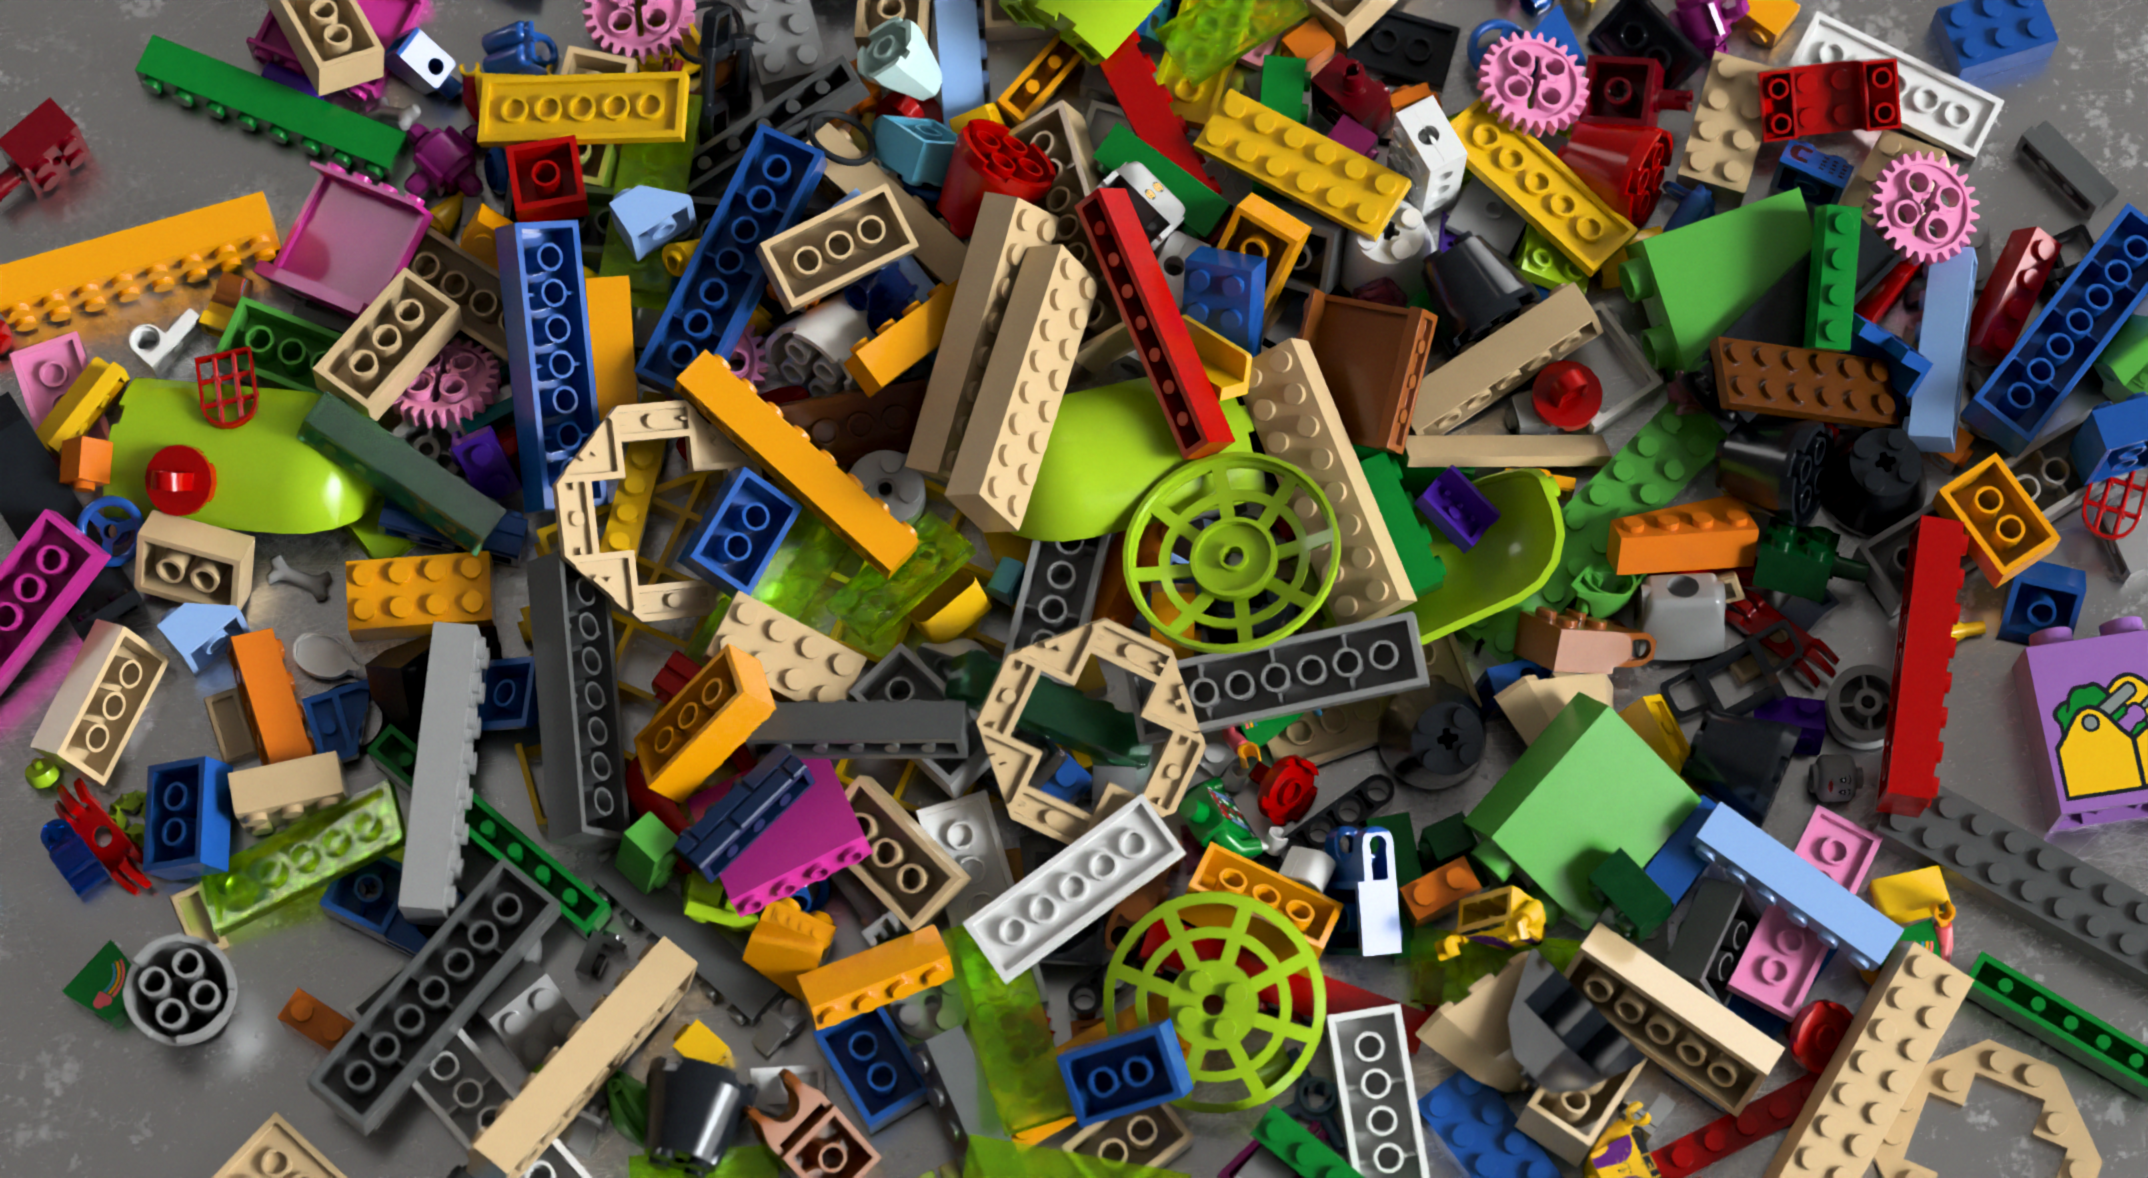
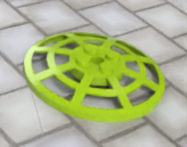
(1230, 536)
(1232, 985)

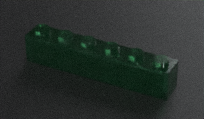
(401, 473)
(1055, 713)

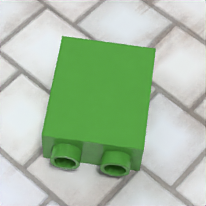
(1710, 273)
(1573, 804)

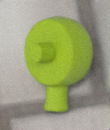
(41, 773)

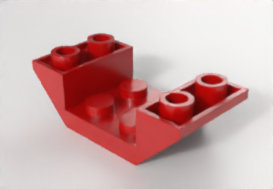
(1829, 98)

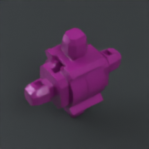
(1707, 21)
(444, 161)

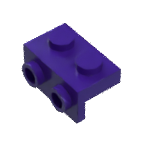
(485, 463)
(1457, 508)
(1803, 713)

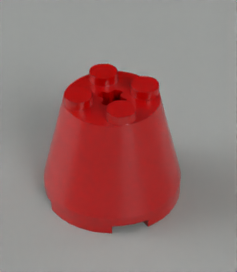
(991, 162)
(1620, 164)

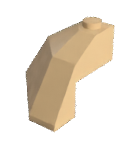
(1535, 703)
(1477, 1030)

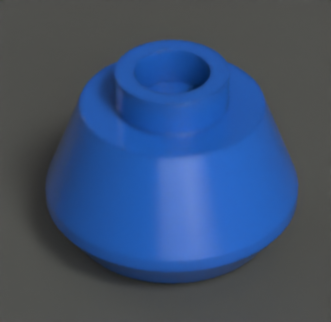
(497, 169)

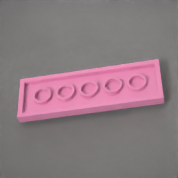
(1782, 955)

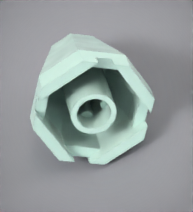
(900, 60)

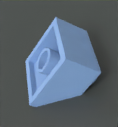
(651, 218)
(201, 632)

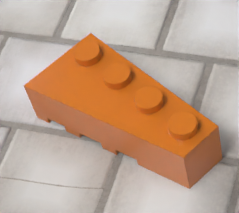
(1684, 538)

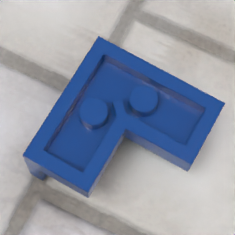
(1905, 364)

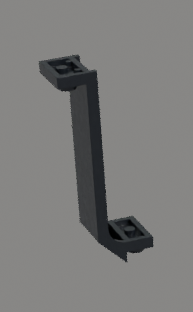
(1780, 319)
(29, 487)

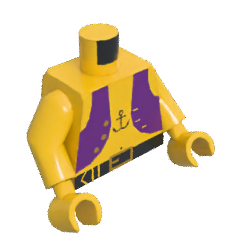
(1497, 919)
(1621, 1151)

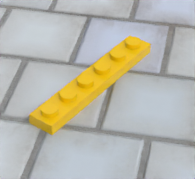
(636, 491)

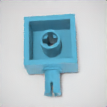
(914, 148)

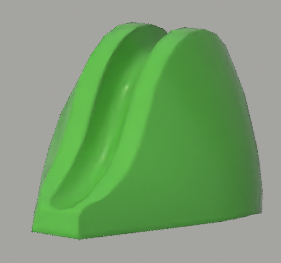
(1603, 591)
(627, 1106)

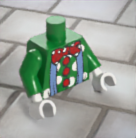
(1217, 819)

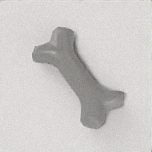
(404, 116)
(315, 583)

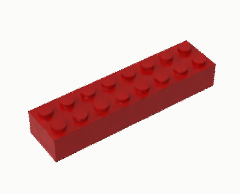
(1921, 667)

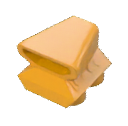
(789, 943)

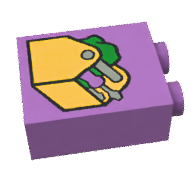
(2087, 722)

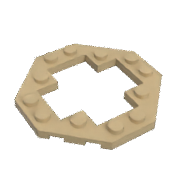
(603, 460)
(1064, 659)
(1950, 1082)

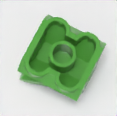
(2125, 360)

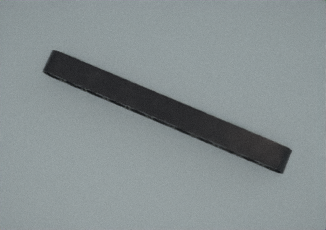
(1326, 819)

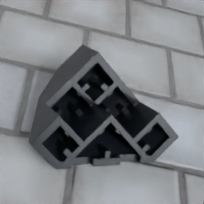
(1562, 1034)

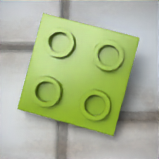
(1545, 264)
(710, 902)

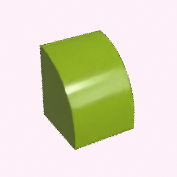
(1274, 1068)

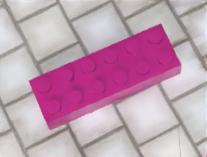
(40, 586)

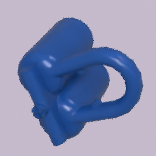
(514, 48)
(1693, 205)

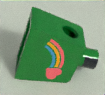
(101, 985)

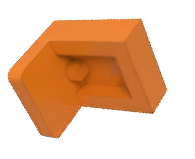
(1407, 96)

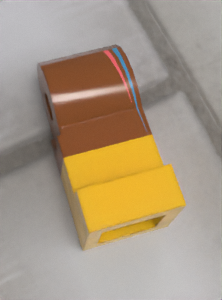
(224, 302)

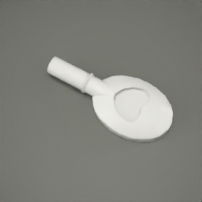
(326, 657)

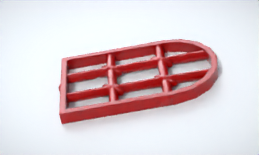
(217, 380)
(2121, 514)

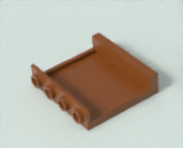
(1370, 363)

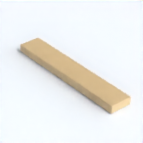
(1505, 450)

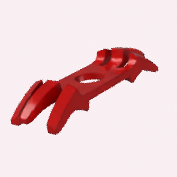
(1765, 616)
(89, 818)

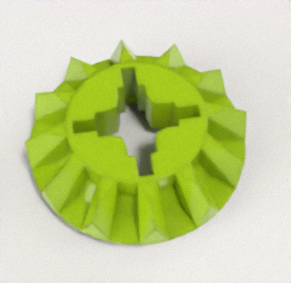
(128, 803)

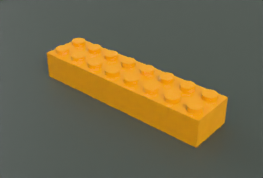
(137, 261)

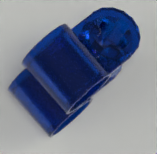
(882, 295)
(72, 856)

